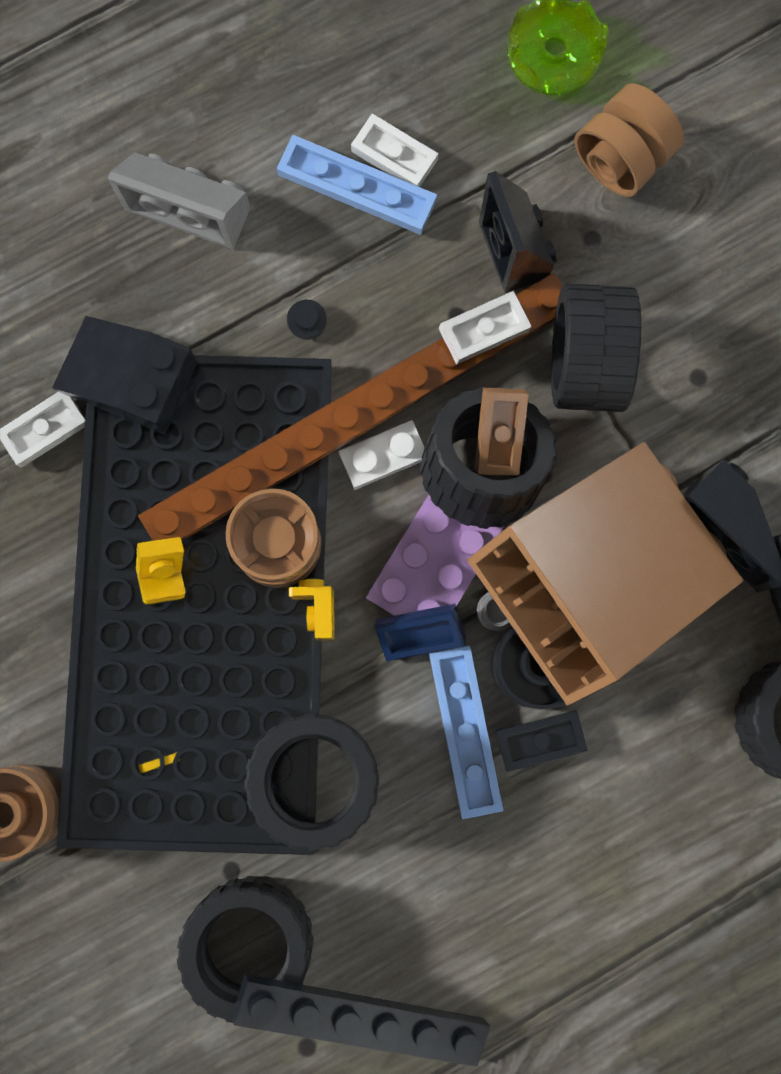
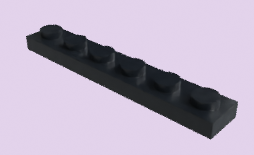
(359, 1020)

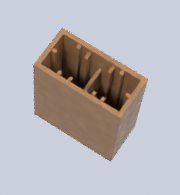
(605, 573)

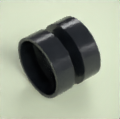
(520, 675)

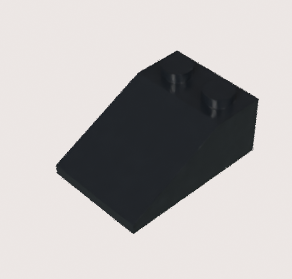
(514, 234)
(127, 372)
(735, 516)

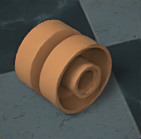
(629, 139)
(274, 537)
(27, 809)

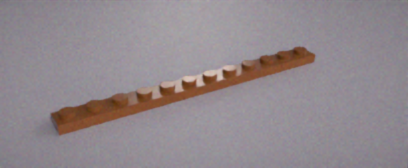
(331, 427)

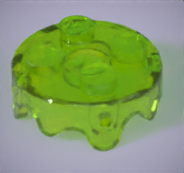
(563, 22)

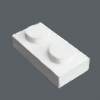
(394, 151)
(484, 327)
(42, 428)
(382, 455)

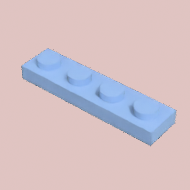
(356, 184)
(466, 732)

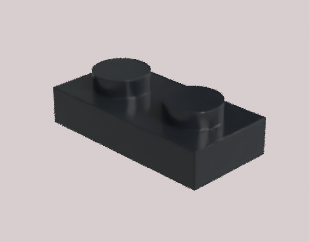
(541, 740)

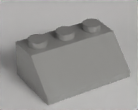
(181, 198)

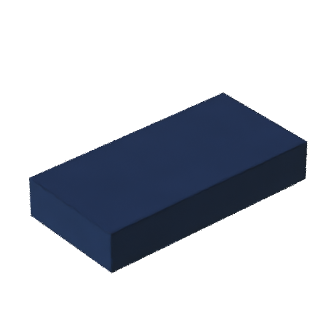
(420, 632)

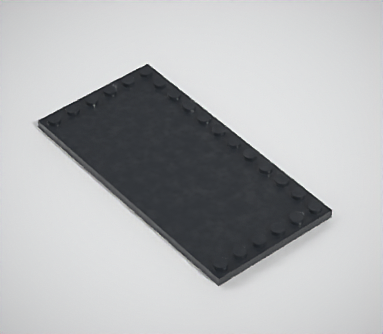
(195, 669)

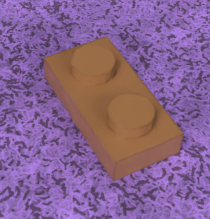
(501, 431)

